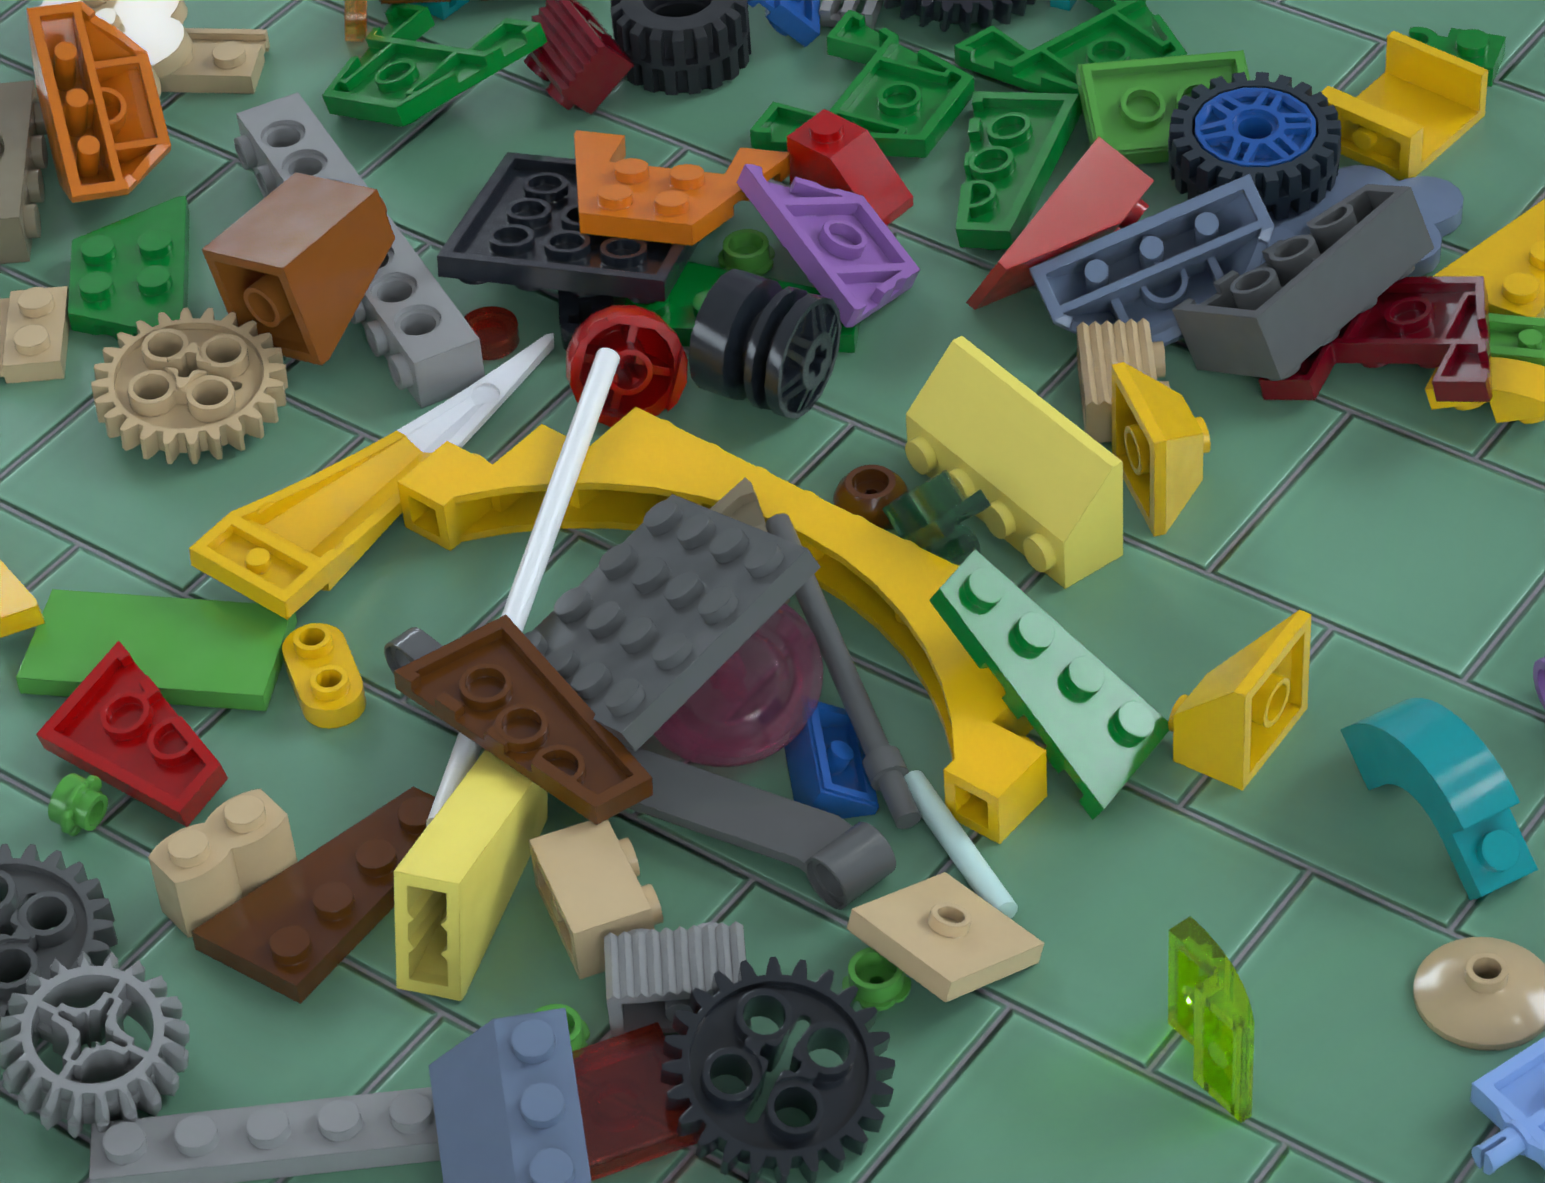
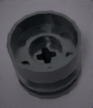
(764, 343)

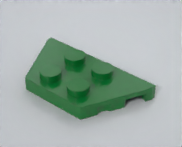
(131, 271)

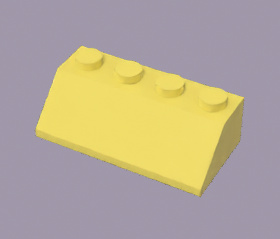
(1046, 479)

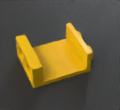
(1411, 109)

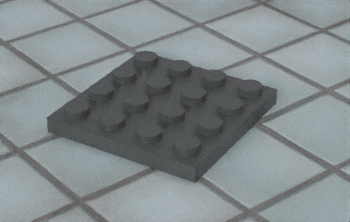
(667, 613)

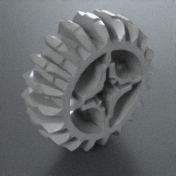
(82, 1009)

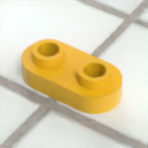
(324, 675)

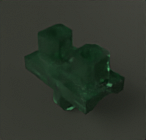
(933, 517)

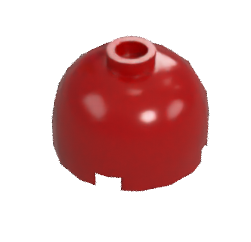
(650, 364)

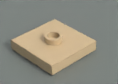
(945, 936)

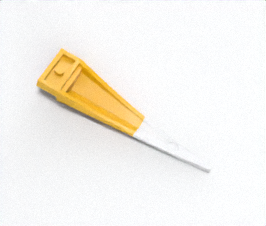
(321, 526)

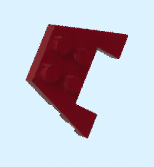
(1413, 322)

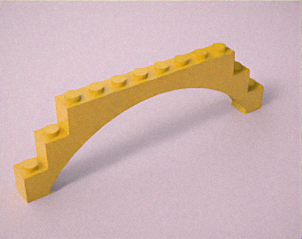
(887, 580)

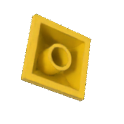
(1157, 444)
(1245, 705)

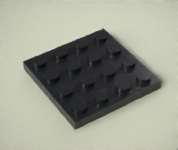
(530, 237)

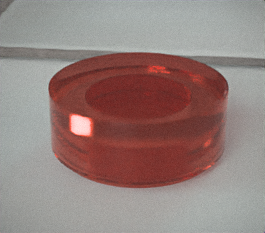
(496, 330)

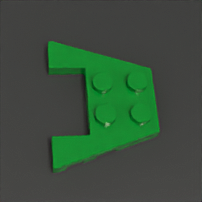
(1117, 34)
(409, 78)
(897, 96)

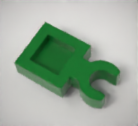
(1469, 44)

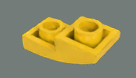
(1516, 392)

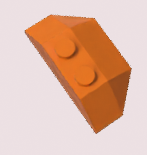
(95, 102)

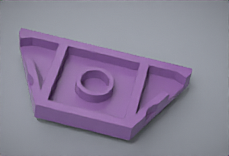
(834, 242)

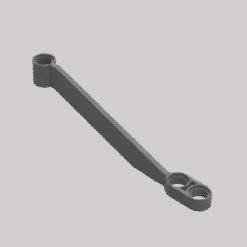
(835, 856)

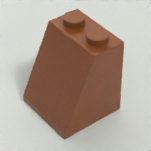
(302, 262)

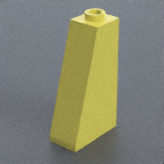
(463, 876)

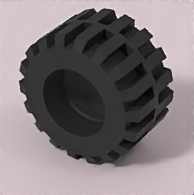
(682, 42)

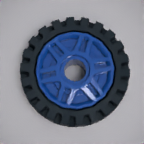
(1256, 129)

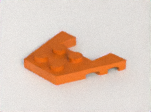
(658, 203)

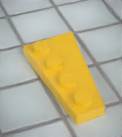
(1511, 265)

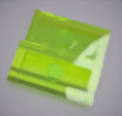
(1213, 1015)

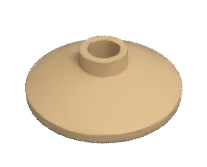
(1482, 993)

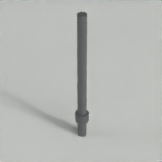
(882, 761)

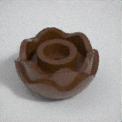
(868, 491)

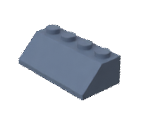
(511, 1104)

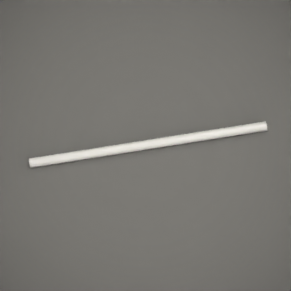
(541, 539)

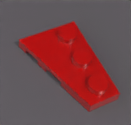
(134, 740)

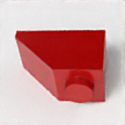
(849, 159)

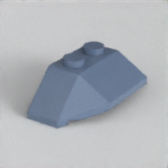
(1158, 262)

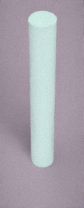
(958, 844)

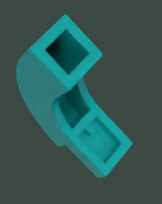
(1455, 783)

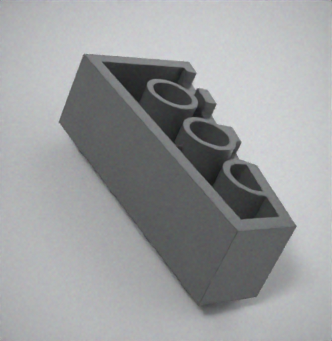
(1307, 286)

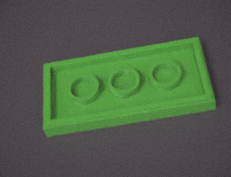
(188, 647)

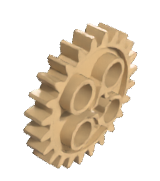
(189, 385)

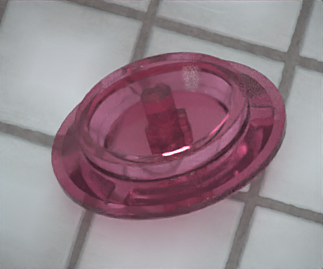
(753, 699)

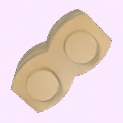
(221, 860)

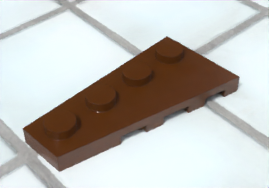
(528, 716)
(320, 907)

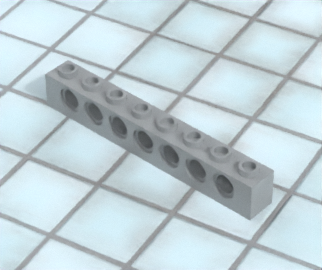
(405, 307)

